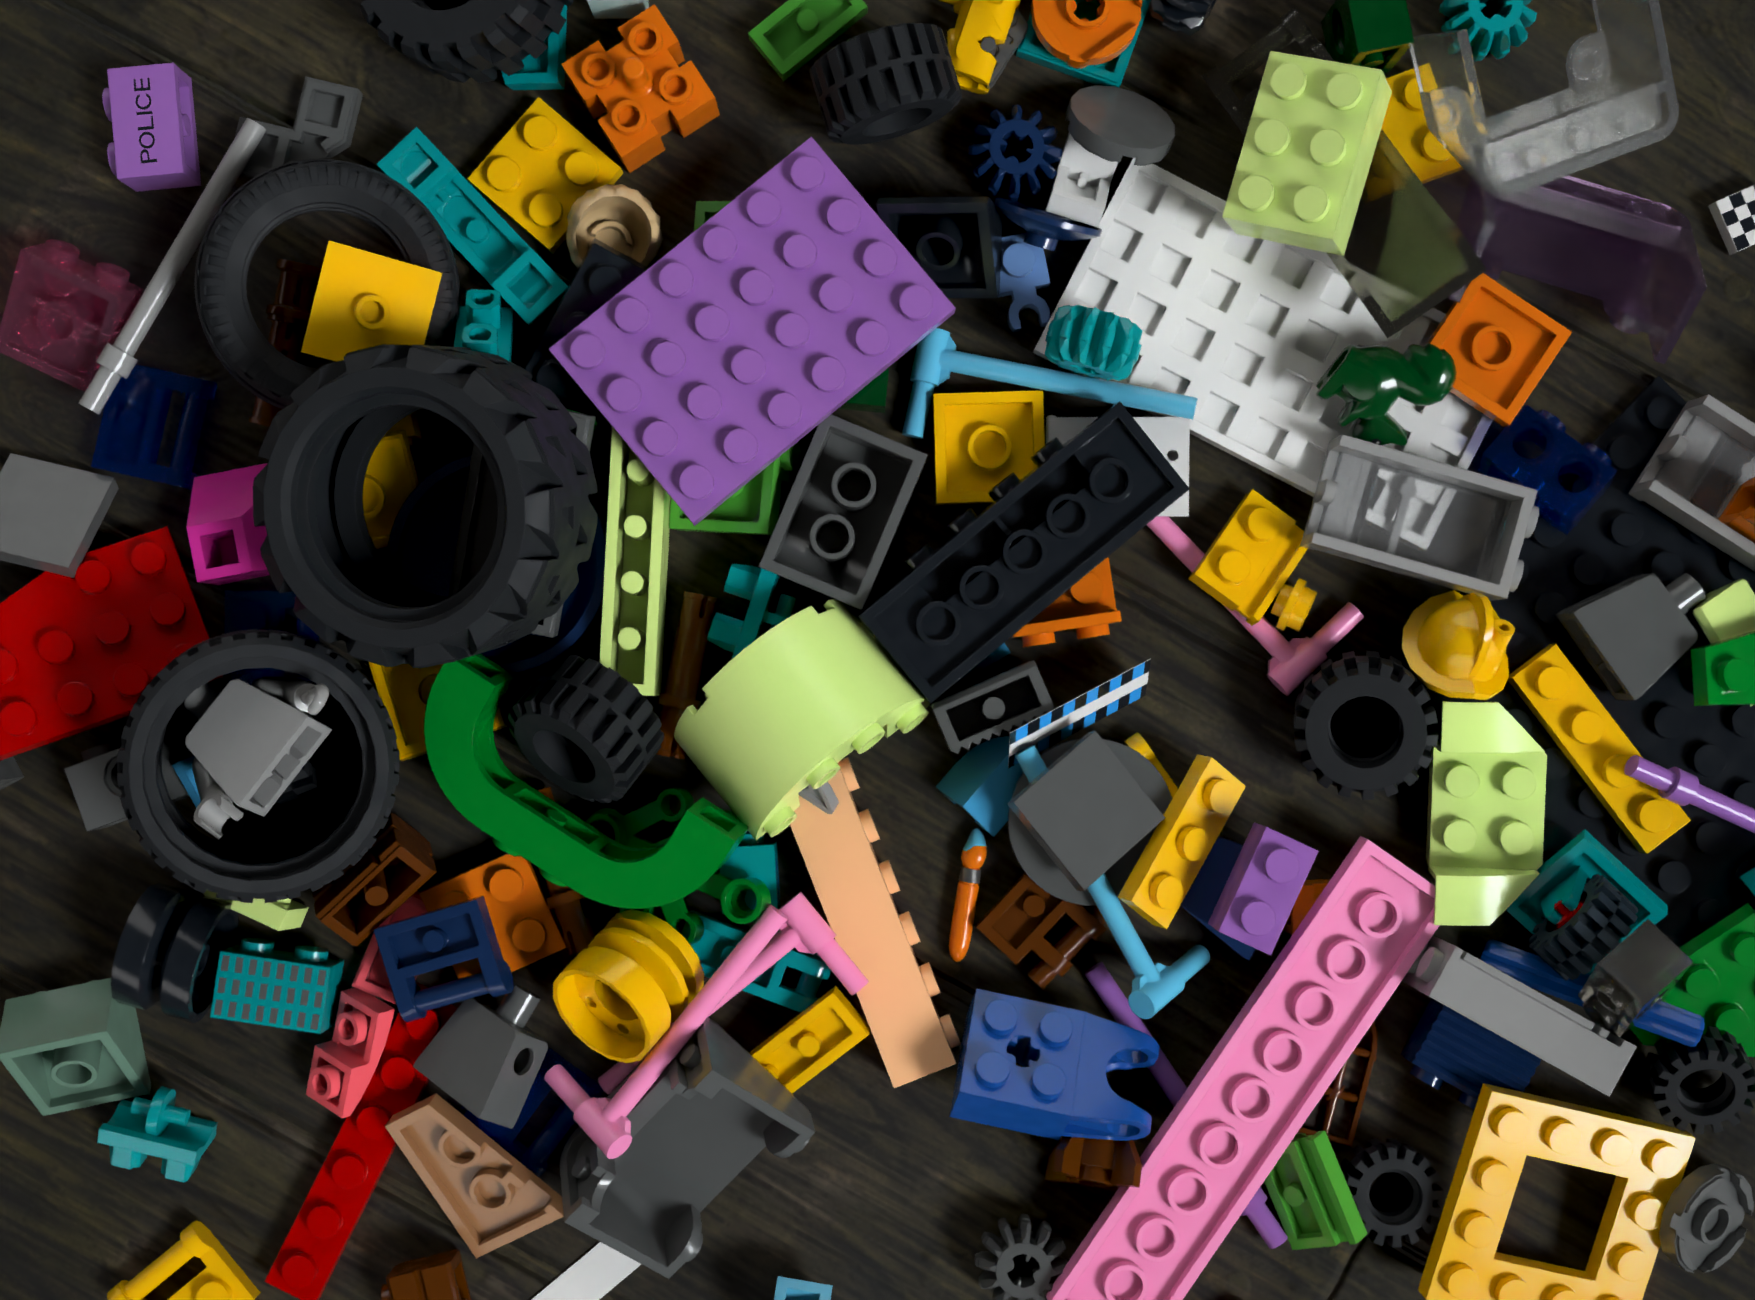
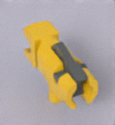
(984, 40)

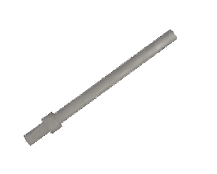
(118, 359)

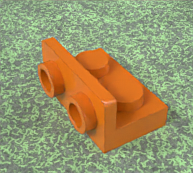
(1085, 607)

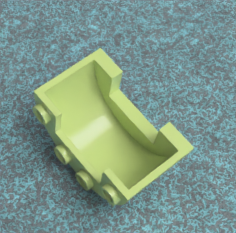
(794, 711)

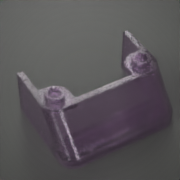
(1593, 243)

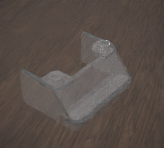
(1615, 103)

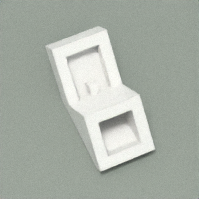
(1081, 184)

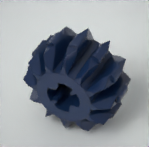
(1020, 135)

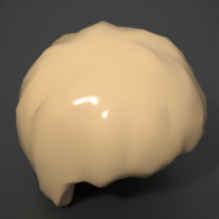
(617, 218)

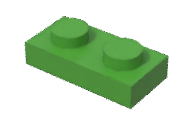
(802, 30)

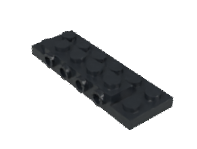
(1022, 550)

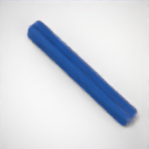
(1534, 972)

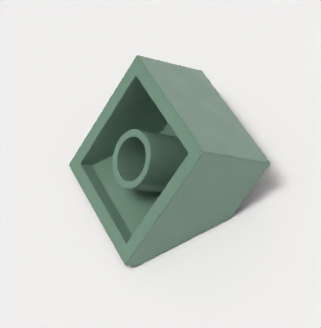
(74, 1047)

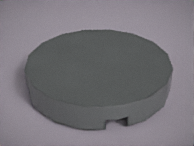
(1119, 124)
(1705, 1218)

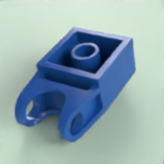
(1062, 1074)

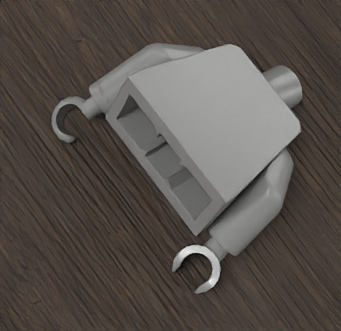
(251, 743)

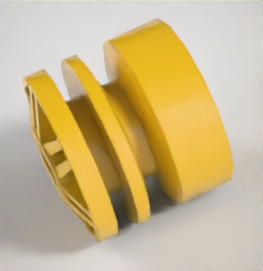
(628, 985)

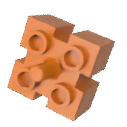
(641, 88)

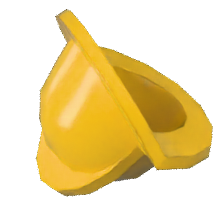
(1458, 646)

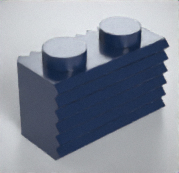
(1465, 1055)

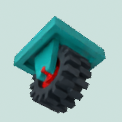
(1583, 906)

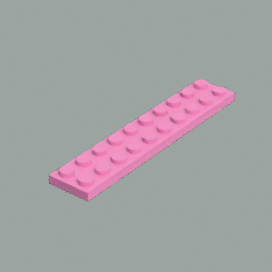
(1258, 1084)

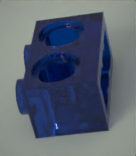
(1559, 456)

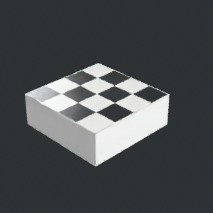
(1736, 219)

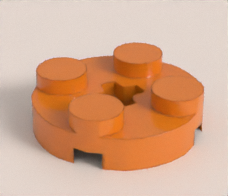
(1085, 41)

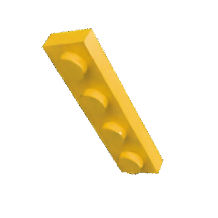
(1595, 747)

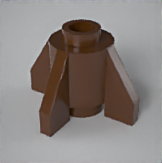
(1095, 1163)

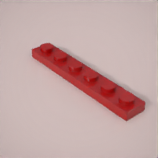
(355, 1162)

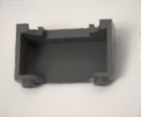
(688, 1143)

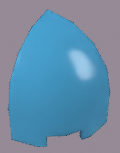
(983, 783)

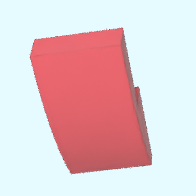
(347, 1062)

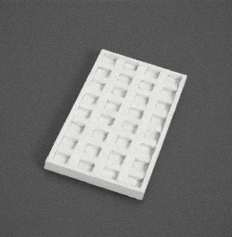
(1246, 330)

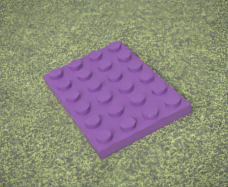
(752, 330)

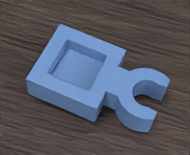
(1021, 274)

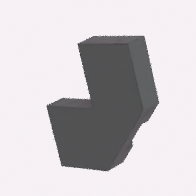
(320, 130)

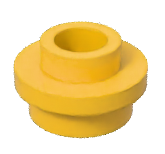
(1293, 605)

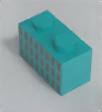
(277, 986)

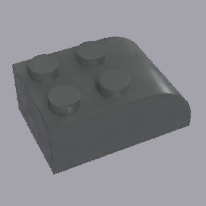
(843, 511)

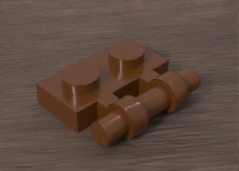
(1026, 915)

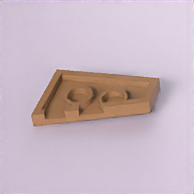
(472, 1177)

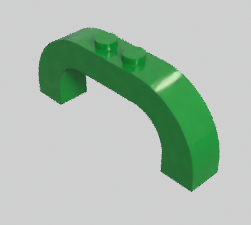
(540, 830)

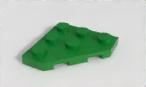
(1719, 980)

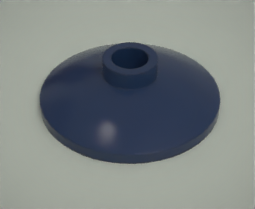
(1043, 227)

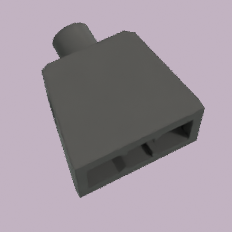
(1634, 630)
(487, 1056)

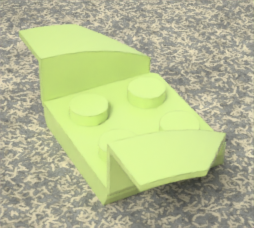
(1483, 813)

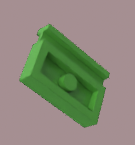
(1313, 1195)

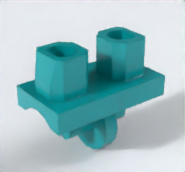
(485, 324)
(758, 587)
(157, 1130)

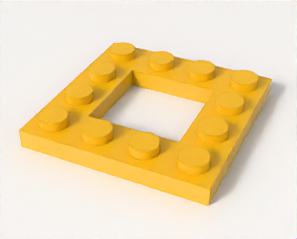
(1502, 1132)

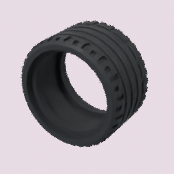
(264, 873)

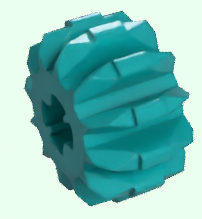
(1489, 35)
(1093, 342)

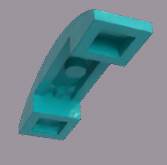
(474, 227)

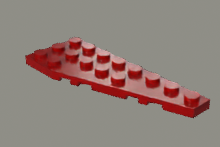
(92, 642)

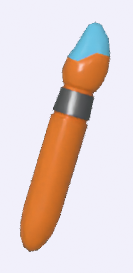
(972, 858)

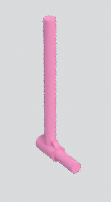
(1292, 659)
(803, 931)
(606, 1118)

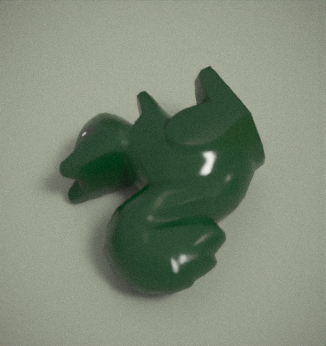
(1376, 377)

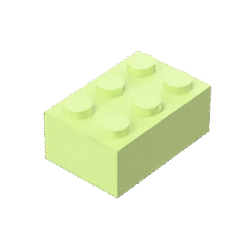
(1307, 152)

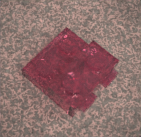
(64, 311)

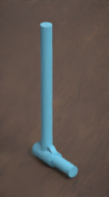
(938, 357)
(1153, 983)

